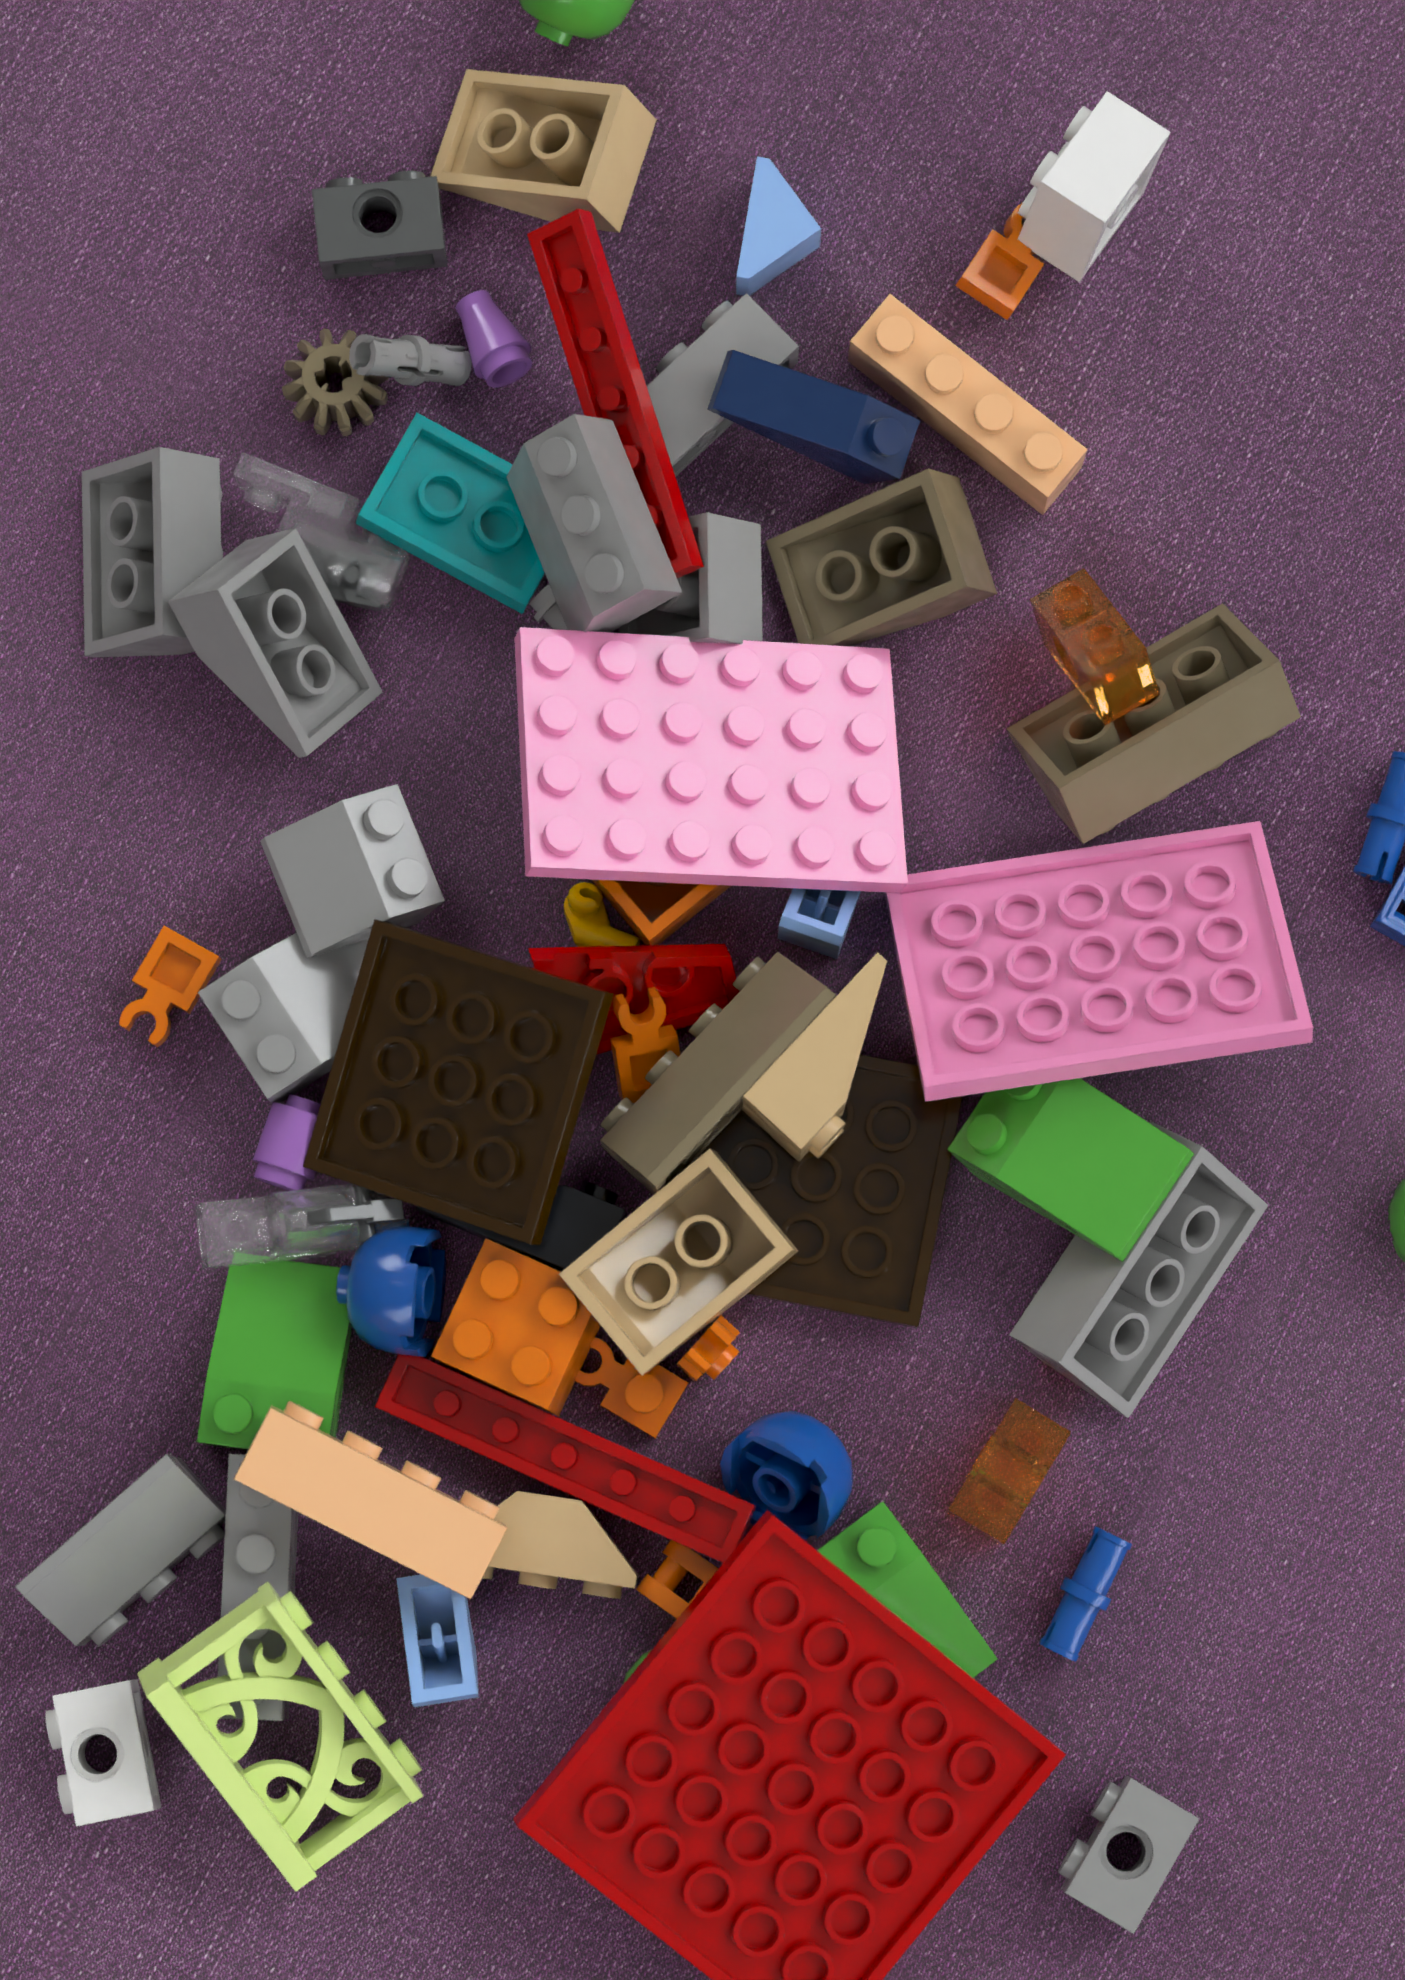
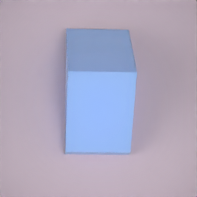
(776, 230)
(818, 919)
(437, 1642)

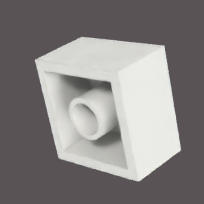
(1090, 184)

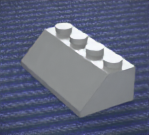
(1119, 1321)

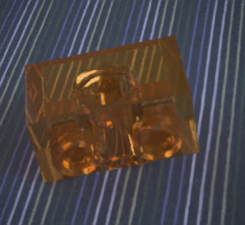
(1094, 646)
(1008, 1471)

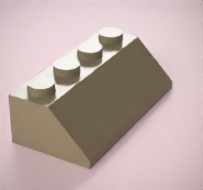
(1214, 701)
(705, 1085)

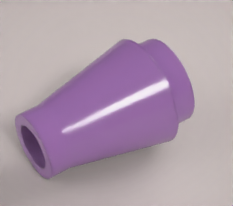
(494, 343)

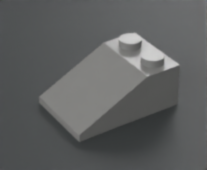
(278, 640)
(286, 1012)

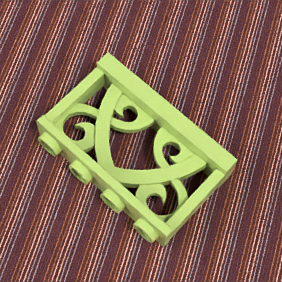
(282, 1821)

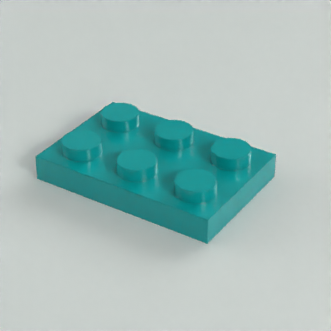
(455, 512)

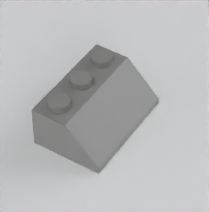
(591, 525)
(145, 538)
(126, 1553)

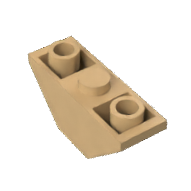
(559, 1539)

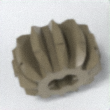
(312, 382)

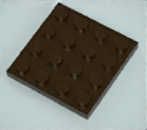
(458, 1081)
(863, 1207)

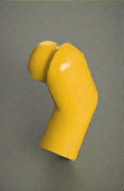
(589, 919)

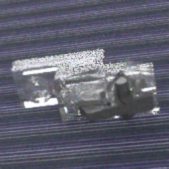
(354, 564)
(293, 1224)

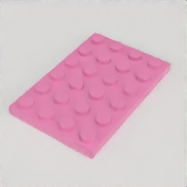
(708, 762)
(1096, 961)

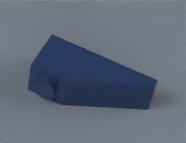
(815, 418)

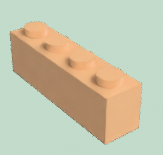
(966, 404)
(370, 1500)

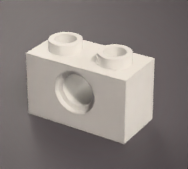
(131, 1782)

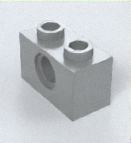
(1128, 1892)

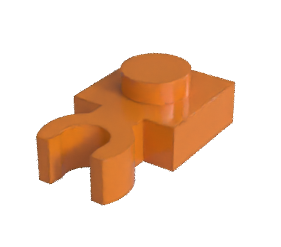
(1001, 269)
(172, 976)
(642, 1046)
(711, 1351)
(635, 1398)

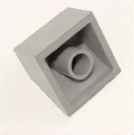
(722, 597)
(351, 868)

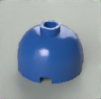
(395, 1289)
(791, 1469)

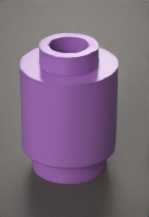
(286, 1143)

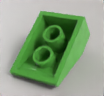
(1073, 1159)
(275, 1344)
(894, 1570)

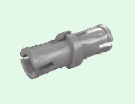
(410, 360)

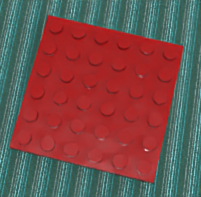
(789, 1775)

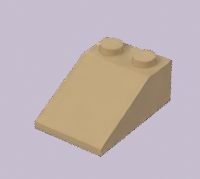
(545, 145)
(809, 1084)
(678, 1261)

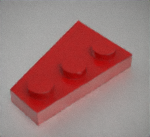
(685, 975)

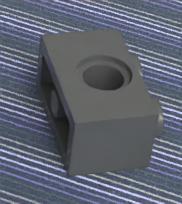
(410, 244)

